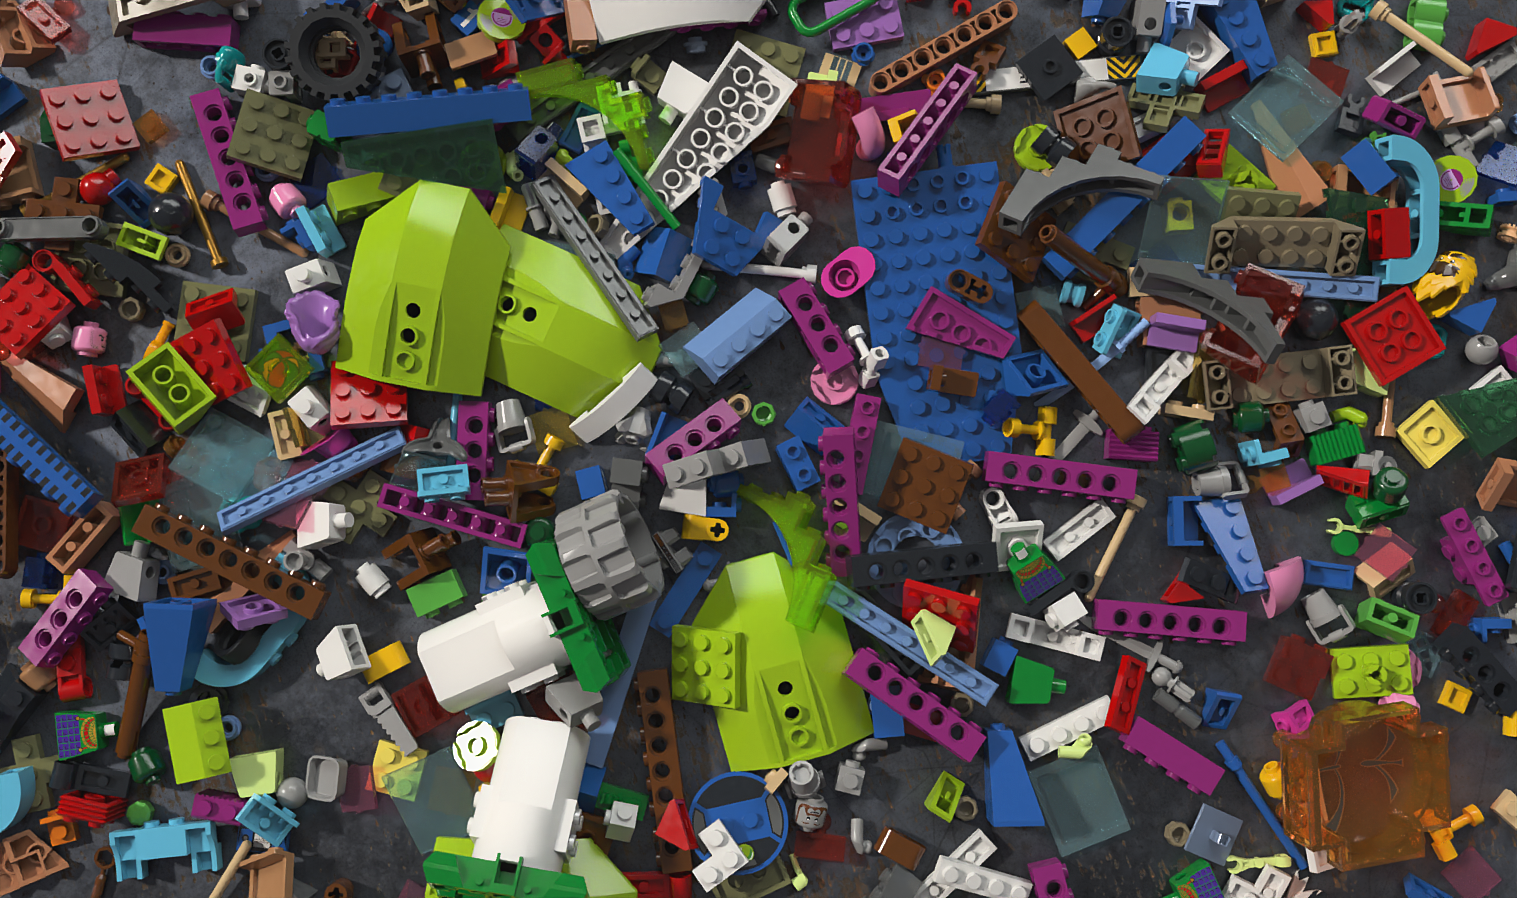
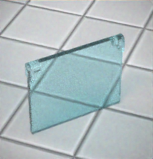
(1182, 219)
(432, 798)

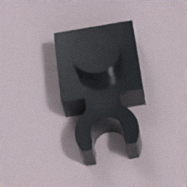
(1349, 119)

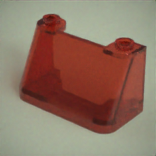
(821, 133)
(1284, 300)

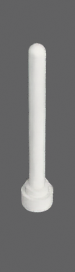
(808, 272)

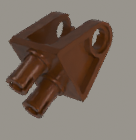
(424, 58)
(513, 490)
(428, 550)

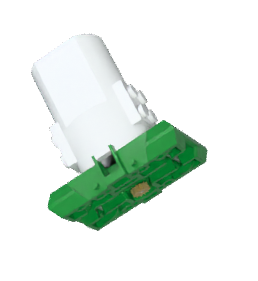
(522, 640)
(522, 819)

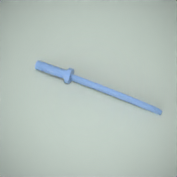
(1116, 348)

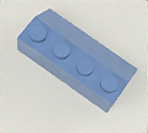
(737, 334)

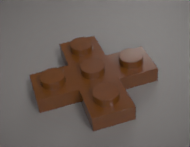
(64, 202)

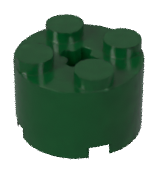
(1193, 447)

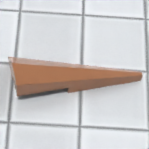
(19, 40)
(1296, 175)
(48, 391)
(233, 590)

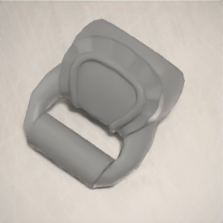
(1089, 87)

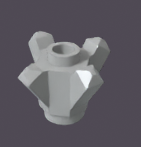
(635, 428)

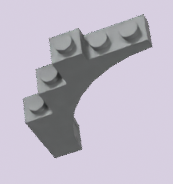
(1071, 179)
(1215, 297)

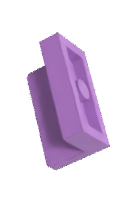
(1174, 332)
(1301, 482)

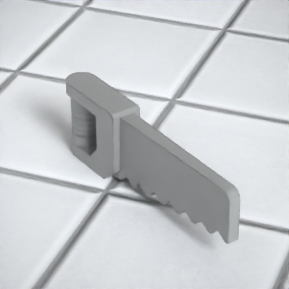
(389, 718)

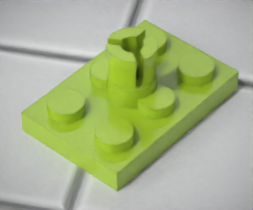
(1242, 172)
(1370, 671)

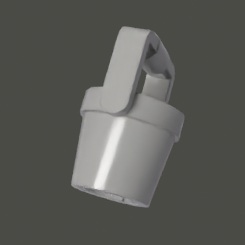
(512, 421)
(1217, 481)
(1322, 610)
(804, 780)

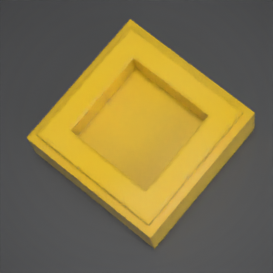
(1079, 44)
(1323, 44)
(162, 179)
(1455, 697)

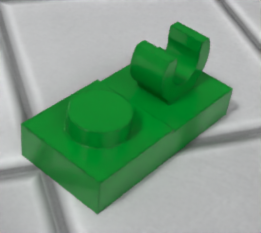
(611, 793)

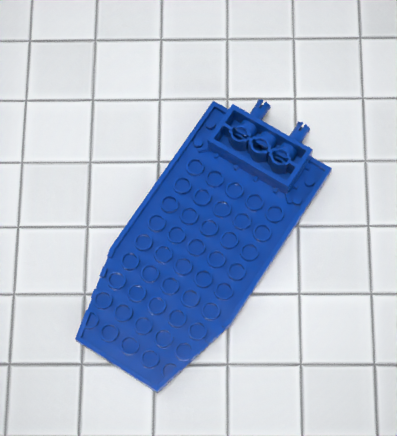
(916, 247)

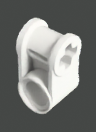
(999, 510)

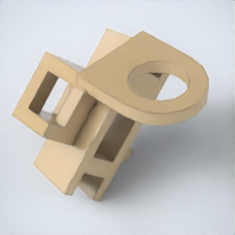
(339, 50)

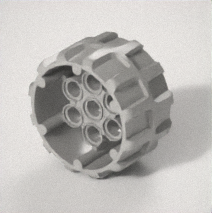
(609, 555)

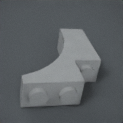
(716, 462)

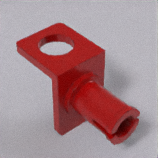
(554, 51)

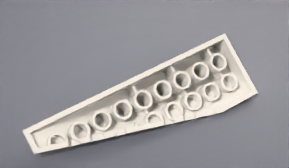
(723, 121)

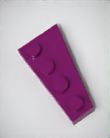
(956, 324)

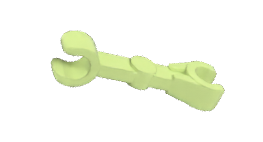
(1340, 527)
(1278, 860)

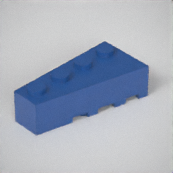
(1244, 33)

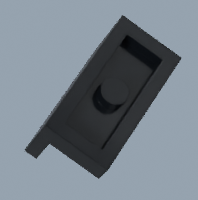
(138, 428)

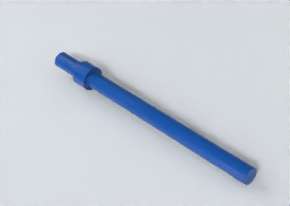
(1235, 765)

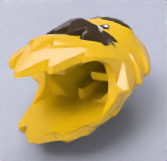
(1445, 283)

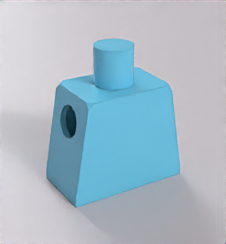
(1165, 71)

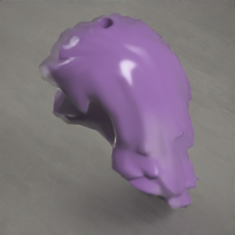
(314, 321)

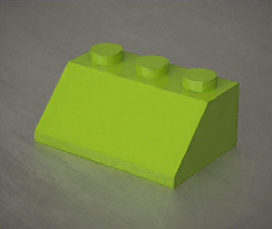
(172, 387)
(197, 740)

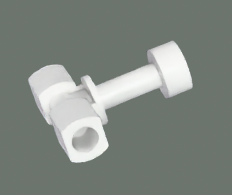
(870, 360)

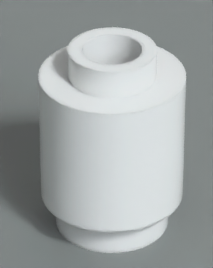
(782, 199)
(372, 579)

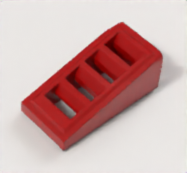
(1213, 154)
(1346, 480)

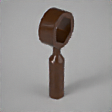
(101, 878)

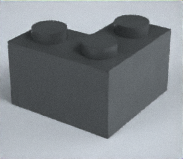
(630, 478)
(896, 884)

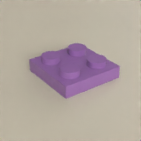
(252, 611)

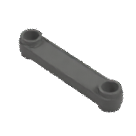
(53, 229)

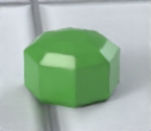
(763, 414)
(140, 812)

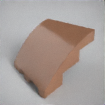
(26, 861)

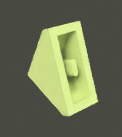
(933, 635)

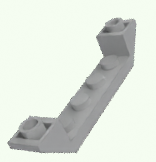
(659, 294)

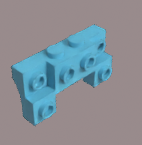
(154, 840)

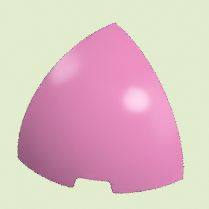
(1284, 586)

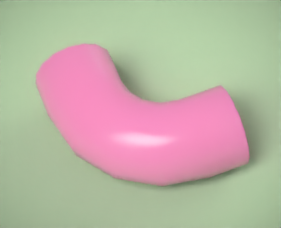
(871, 134)

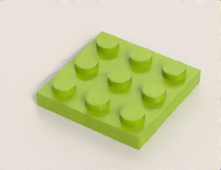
(706, 666)

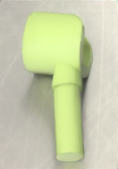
(799, 881)

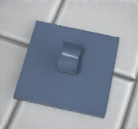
(1213, 834)

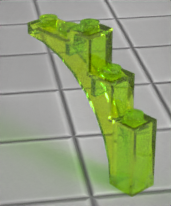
(564, 80)
(811, 582)

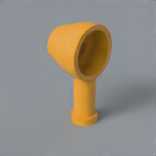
(160, 338)

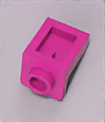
(1294, 718)

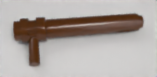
(1105, 277)
(136, 694)

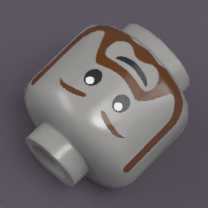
(810, 812)

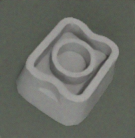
(325, 778)

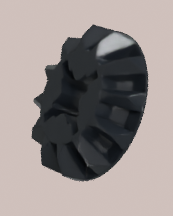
(204, 691)

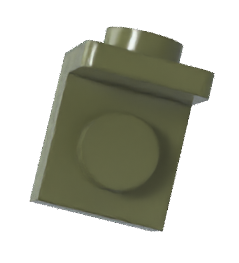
(647, 74)

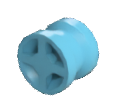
(1072, 293)

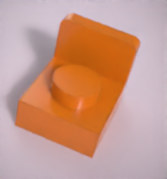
(59, 830)

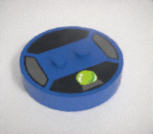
(749, 814)

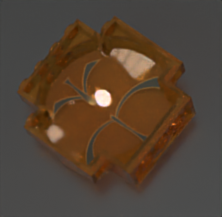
(1365, 783)

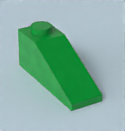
(1466, 218)

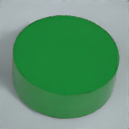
(1344, 543)

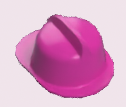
(848, 272)
(333, 444)

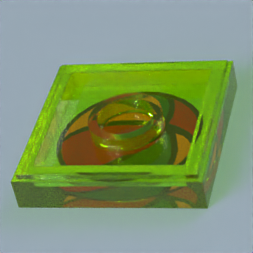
(279, 368)

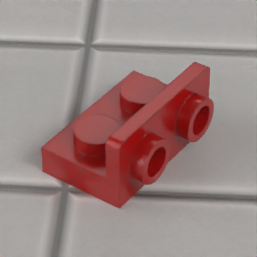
(104, 389)

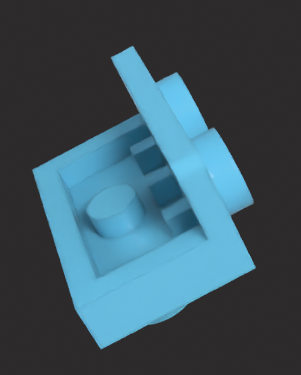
(1116, 324)
(1251, 454)
(443, 482)
(266, 819)

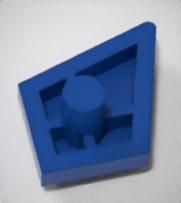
(1169, 24)

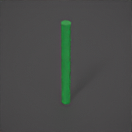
(646, 188)

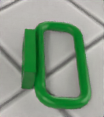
(827, 24)

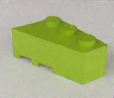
(356, 197)

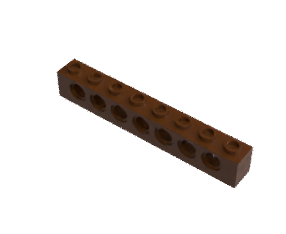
(151, 524)
(658, 679)

